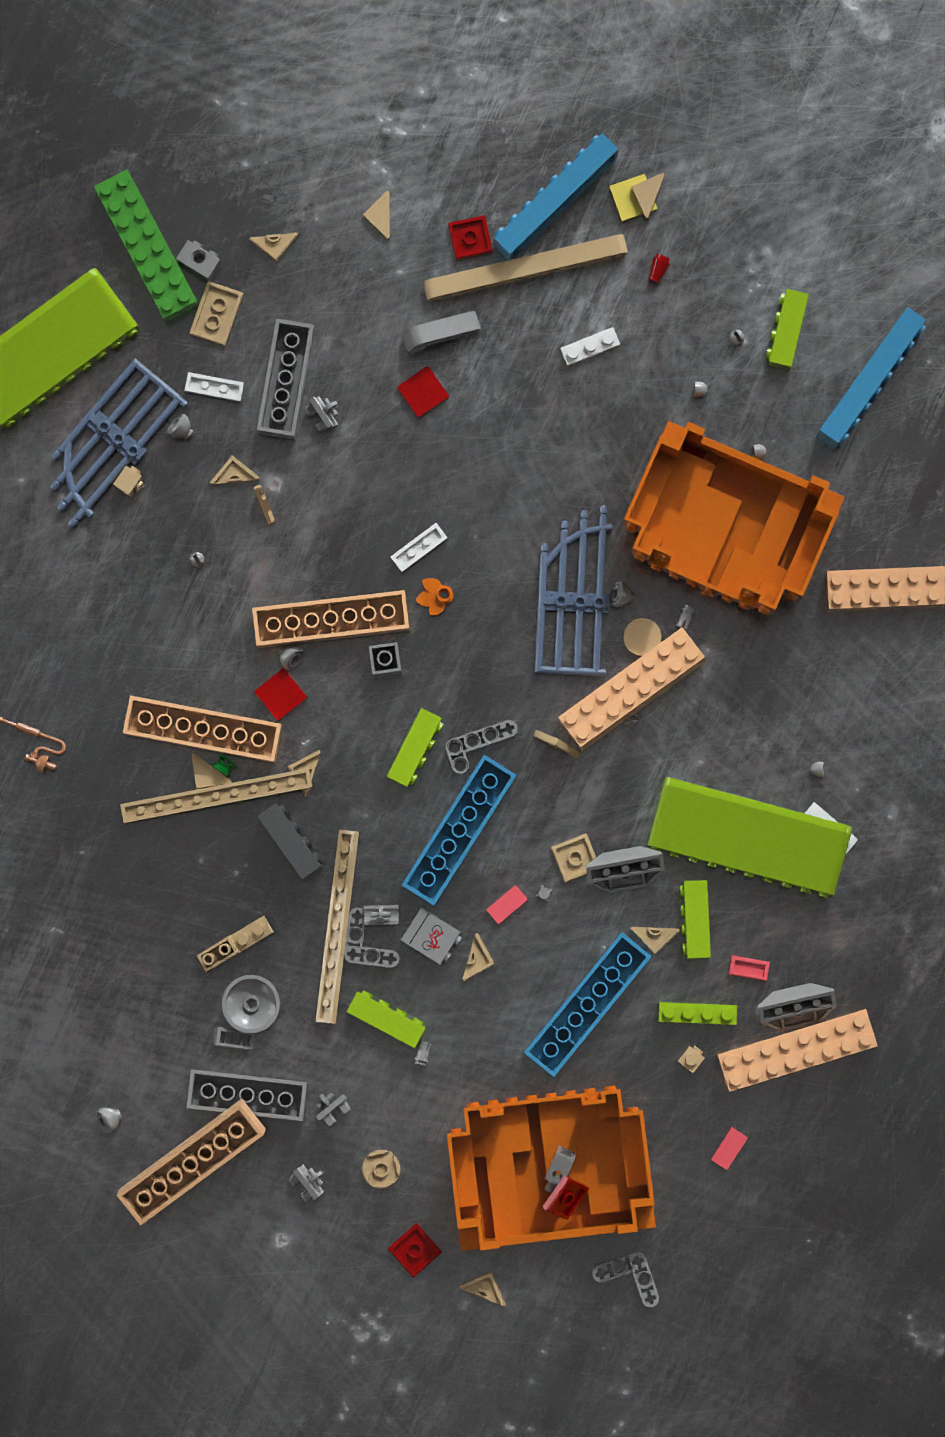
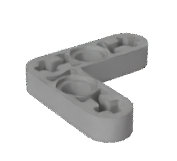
(358, 945)
(630, 1268)

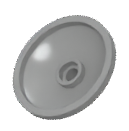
(236, 1006)

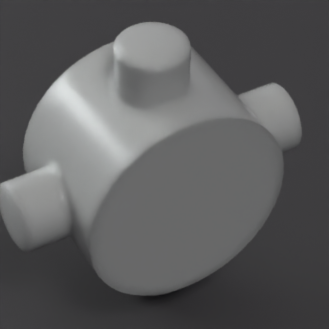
(544, 893)

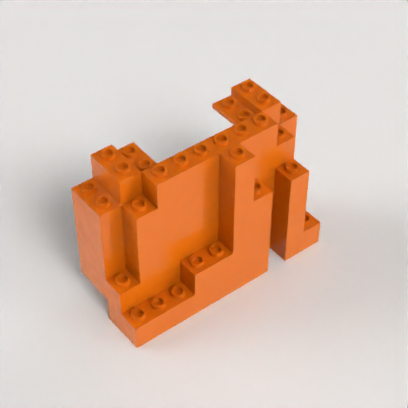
(729, 521)
(509, 1148)

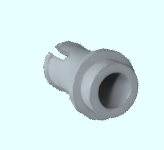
(685, 616)
(422, 1054)

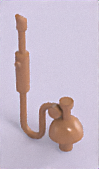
(42, 762)

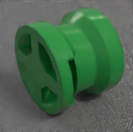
(222, 766)

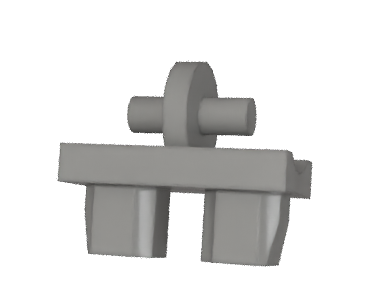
(325, 410)
(381, 915)
(340, 1103)
(309, 1180)

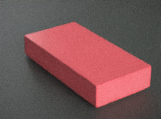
(507, 904)
(749, 968)
(729, 1148)

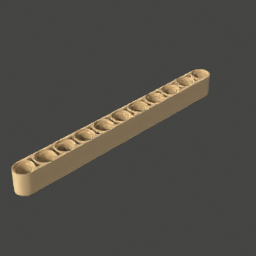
(525, 267)

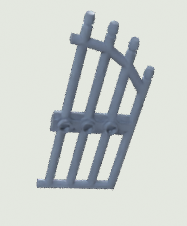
(112, 434)
(573, 601)

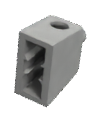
(561, 1162)

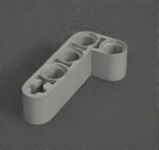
(441, 330)
(482, 743)

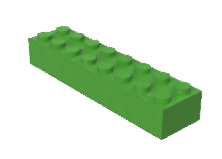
(146, 245)

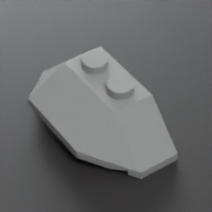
(625, 869)
(797, 1006)

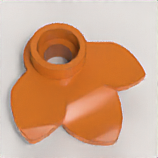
(431, 596)

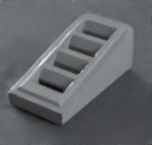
(217, 1034)

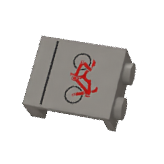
(431, 936)

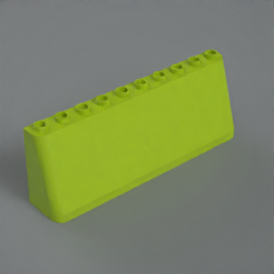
(59, 343)
(749, 837)

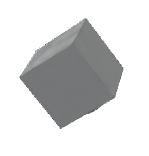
(385, 660)

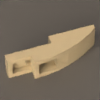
(235, 944)

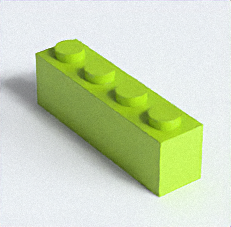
(788, 329)
(414, 748)
(696, 919)
(697, 1013)
(385, 1019)

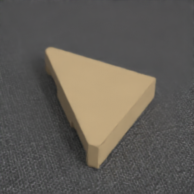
(647, 192)
(379, 214)
(275, 244)
(234, 472)
(264, 504)
(557, 743)
(308, 762)
(207, 775)
(654, 938)
(478, 959)
(484, 1287)

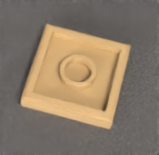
(573, 857)

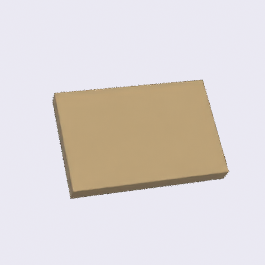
(216, 313)

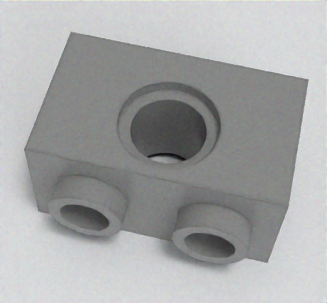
(205, 269)

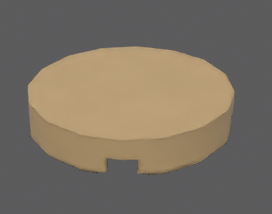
(641, 636)
(381, 1169)

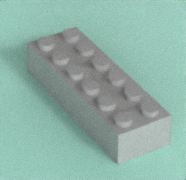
(285, 379)
(262, 1095)

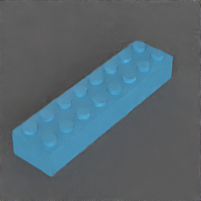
(555, 197)
(868, 383)
(459, 830)
(587, 1004)

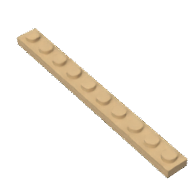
(216, 795)
(337, 926)

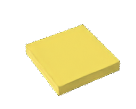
(625, 199)

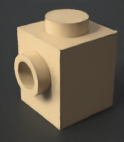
(129, 481)
(691, 1058)

